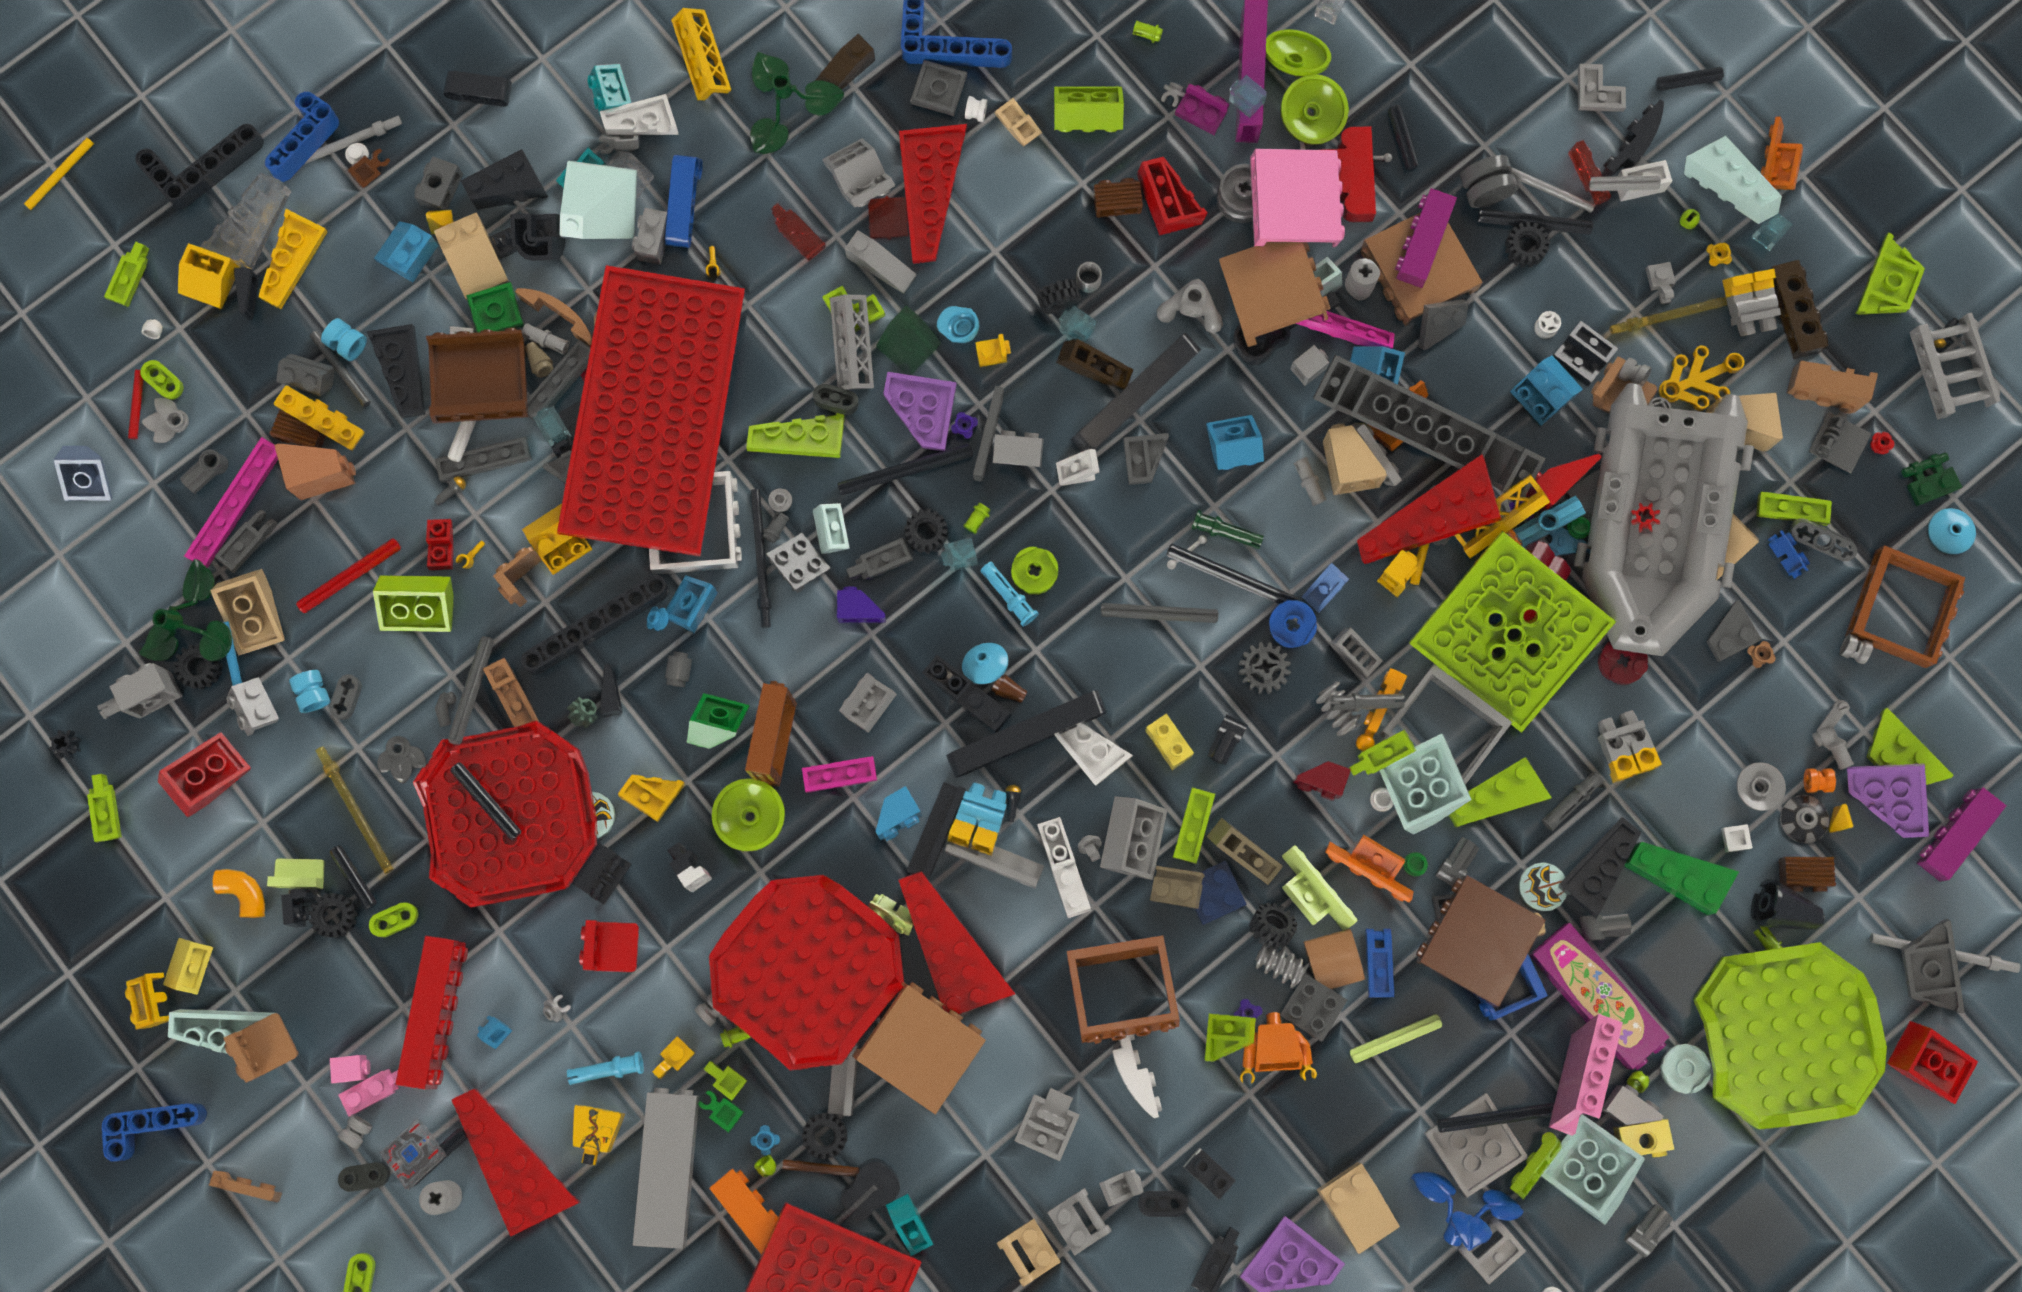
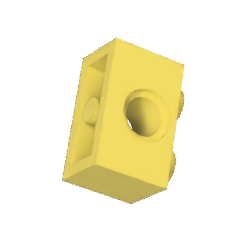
(1169, 741)
(1657, 1132)

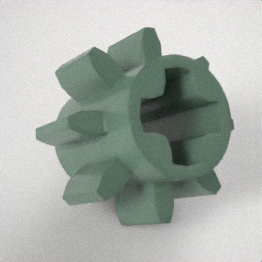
(582, 712)

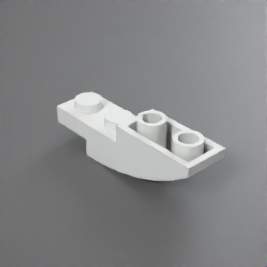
(1064, 867)
(1137, 1081)

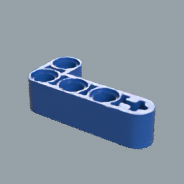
(304, 139)
(681, 202)
(154, 1122)

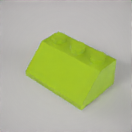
(1088, 109)
(414, 603)

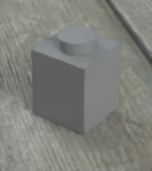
(1310, 365)

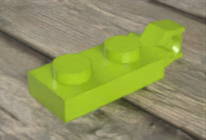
(127, 275)
(1384, 754)
(103, 810)

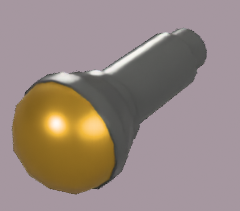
(456, 485)

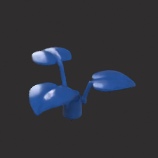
(1464, 1227)

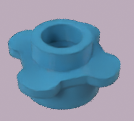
(657, 618)
(765, 1133)

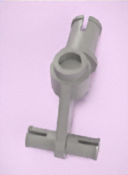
(1826, 735)

